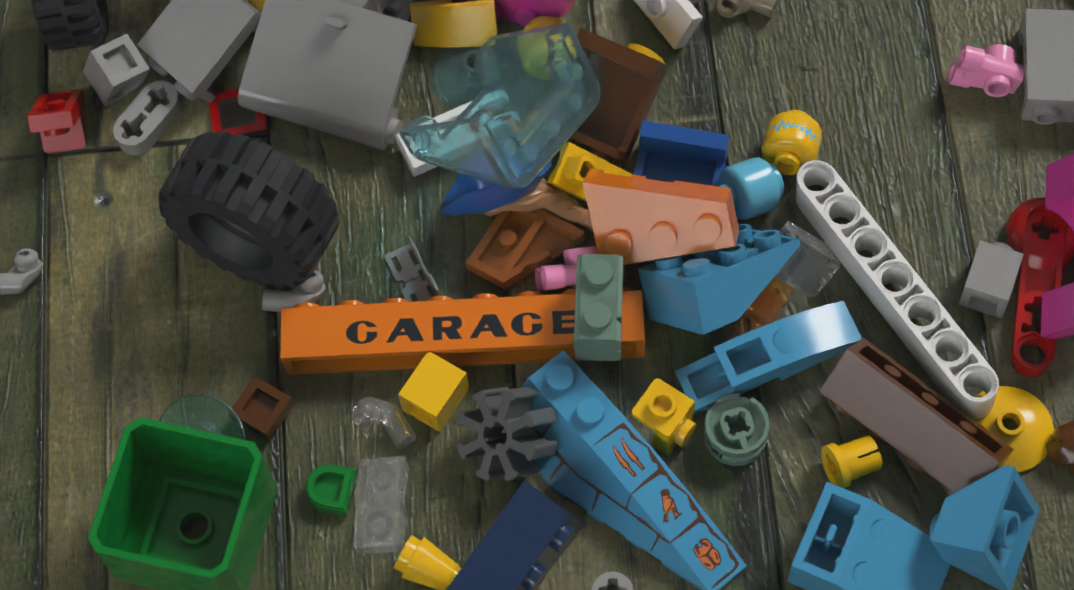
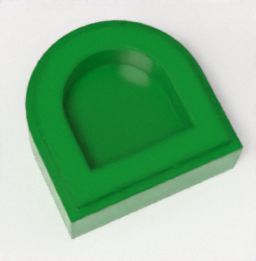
(331, 488)

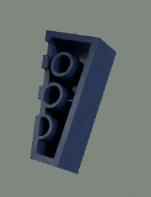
(519, 544)

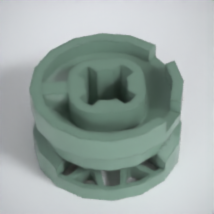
(736, 429)

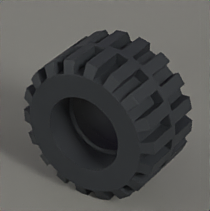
(71, 22)

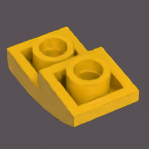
(453, 24)

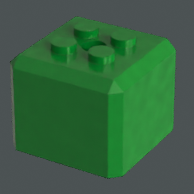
(164, 481)

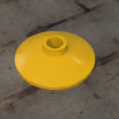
(1033, 429)

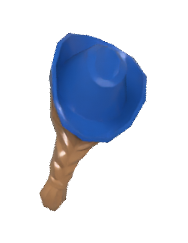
(477, 197)

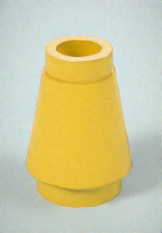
(426, 564)

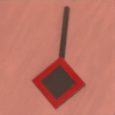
(230, 117)

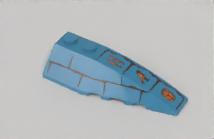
(623, 480)

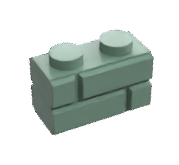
(598, 307)

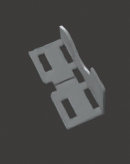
(410, 272)

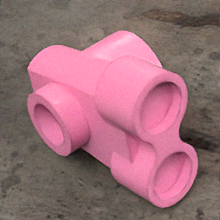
(988, 69)
(560, 276)

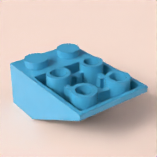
(717, 285)
(863, 547)

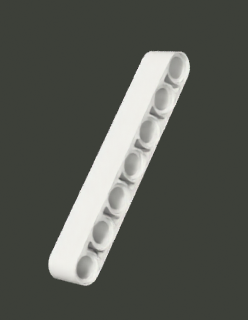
(899, 306)

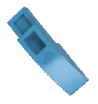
(769, 353)

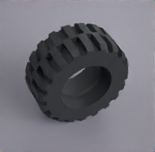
(249, 209)

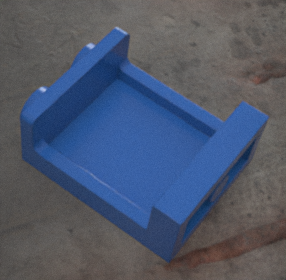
(681, 154)

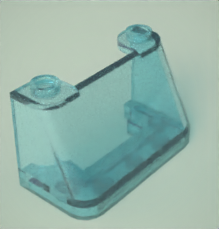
(530, 106)

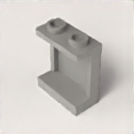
(197, 41)
(1048, 65)

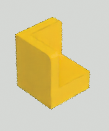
(434, 391)

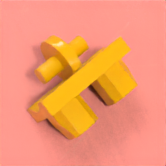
(574, 166)

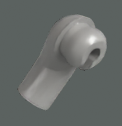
(22, 274)
(309, 291)

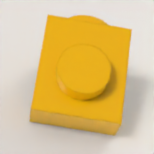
(667, 414)

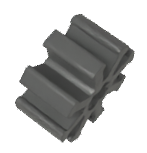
(506, 433)

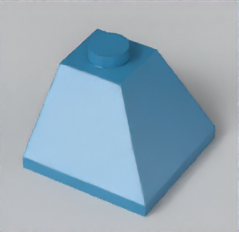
(987, 527)

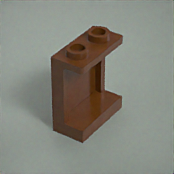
(627, 93)

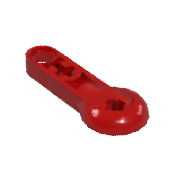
(1038, 273)

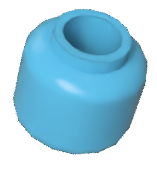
(754, 187)

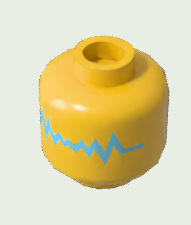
(791, 140)

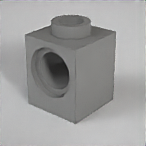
(116, 69)
(991, 278)

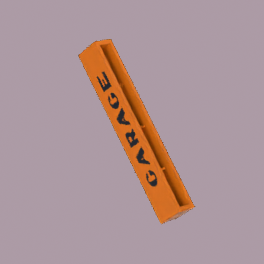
(457, 330)

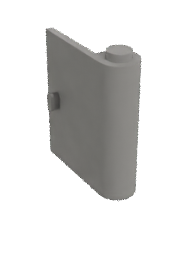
(328, 74)

